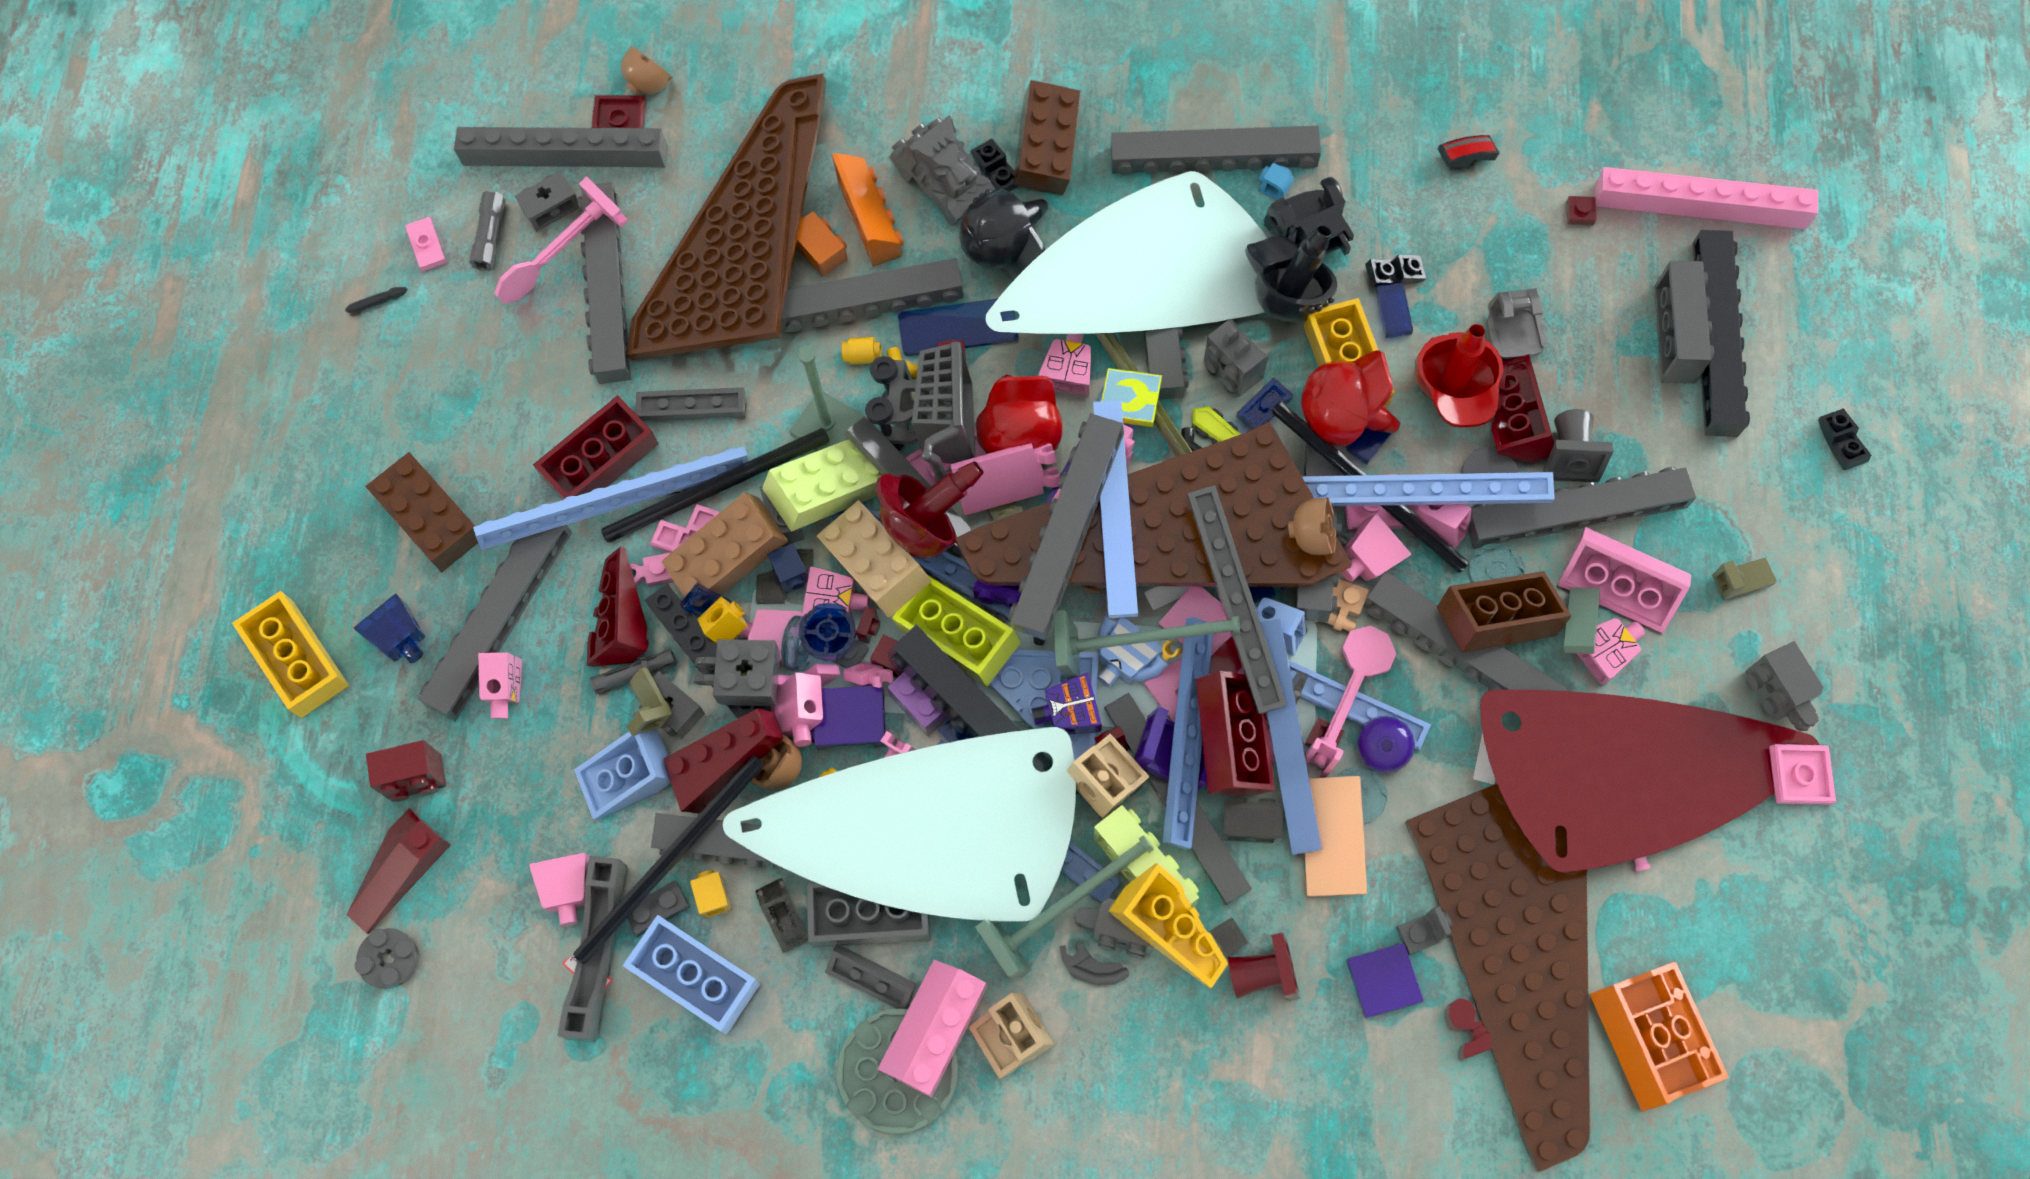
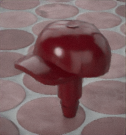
(917, 514)

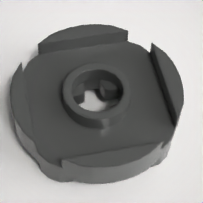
(369, 960)

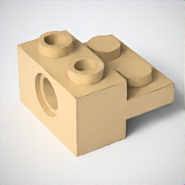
(1106, 775)
(1011, 1034)

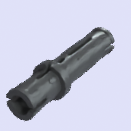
(625, 673)

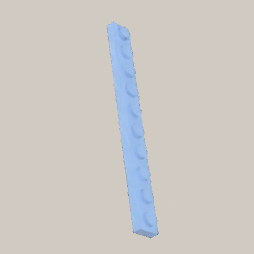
(1433, 489)
(607, 499)

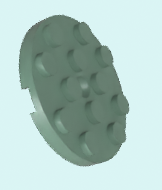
(875, 1096)

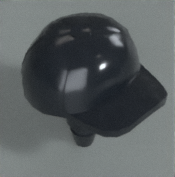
(1000, 233)
(1292, 276)

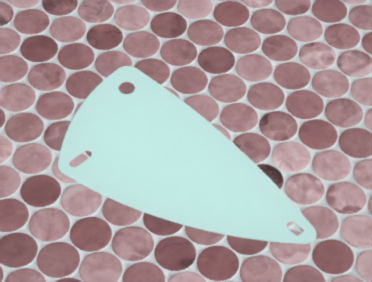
(1141, 267)
(929, 826)

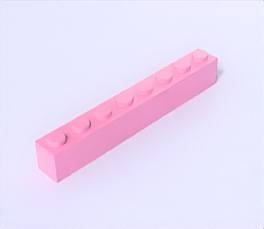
(1706, 198)

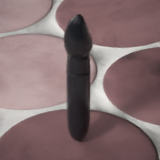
(392, 293)

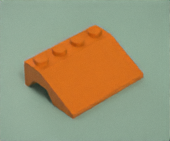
(1658, 1036)

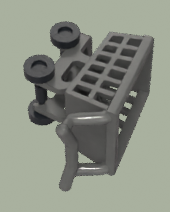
(940, 438)

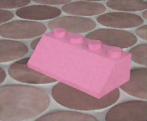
(1627, 579)
(933, 1027)

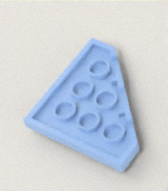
(1026, 678)

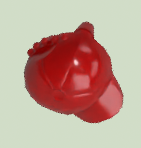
(1461, 376)
(1348, 397)
(1020, 414)

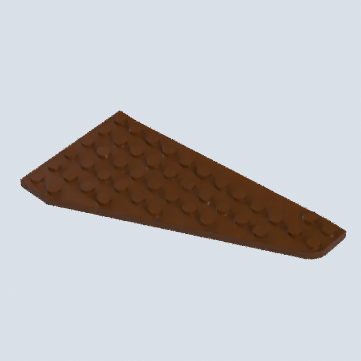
(738, 254)

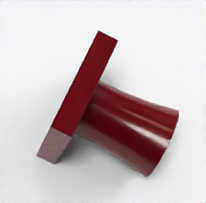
(1265, 971)

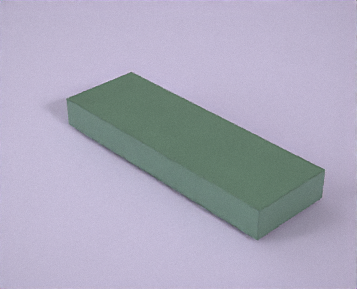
(1582, 625)

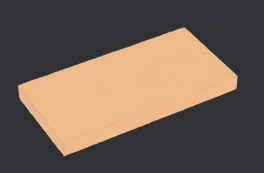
(1341, 863)

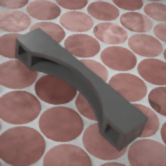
(586, 993)

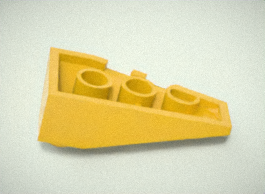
(1164, 918)

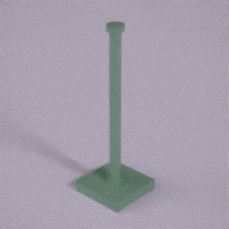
(823, 409)
(1069, 646)
(1006, 947)

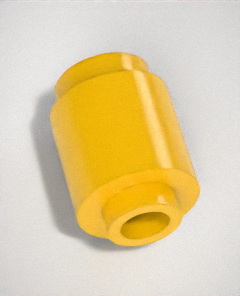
(861, 350)

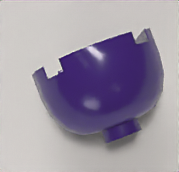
(1385, 744)

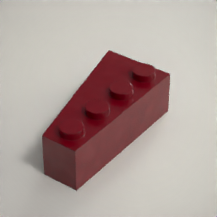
(711, 762)

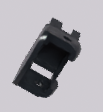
(1306, 211)

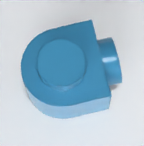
(1275, 181)

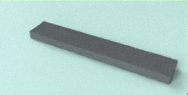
(891, 461)

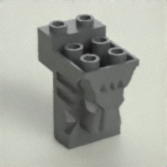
(941, 167)

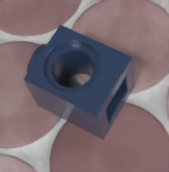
(788, 568)

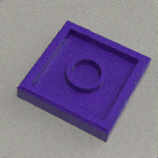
(1384, 980)

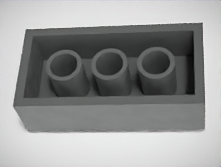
(1683, 322)
(855, 921)

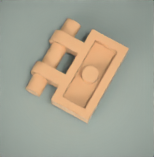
(1349, 601)

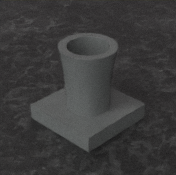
(1575, 454)

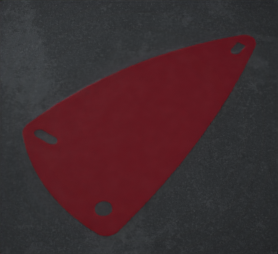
(1624, 771)

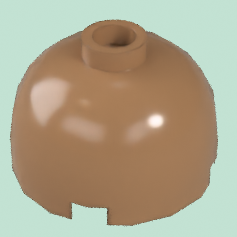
(643, 73)
(1313, 527)
(780, 766)

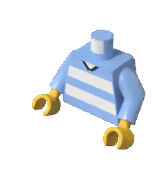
(1132, 661)

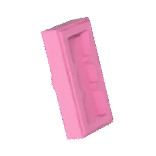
(426, 244)

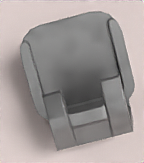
(1516, 323)

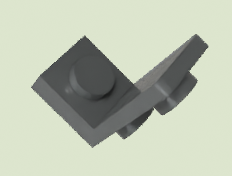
(1425, 930)

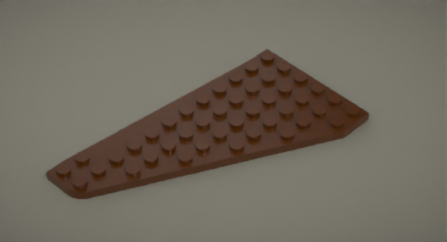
(1258, 496)
(1523, 958)

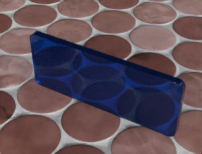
(963, 321)

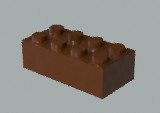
(1046, 137)
(424, 511)
(1503, 611)

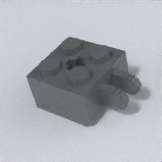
(1234, 358)
(731, 661)
(1786, 685)
(1110, 931)

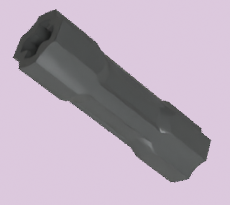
(484, 247)

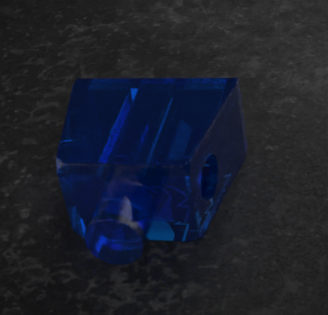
(393, 630)

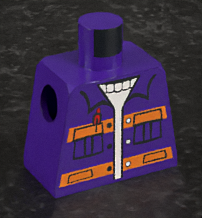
(1070, 707)

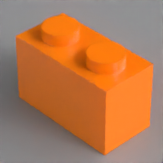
(819, 244)

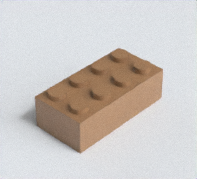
(726, 547)

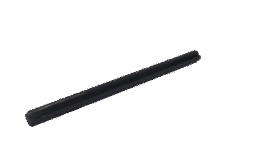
(1348, 468)
(714, 485)
(668, 860)

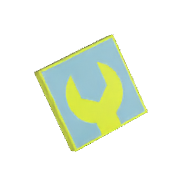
(1137, 394)

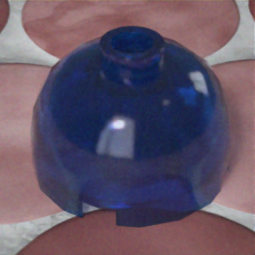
(827, 632)

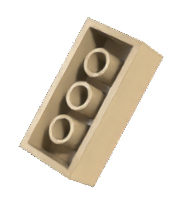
(873, 558)

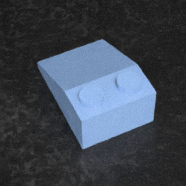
(623, 773)

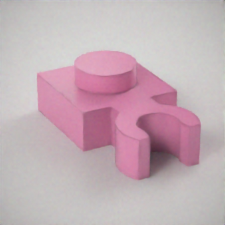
(652, 571)
(868, 674)

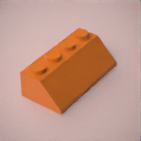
(867, 208)

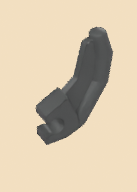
(1089, 970)

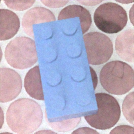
(691, 974)

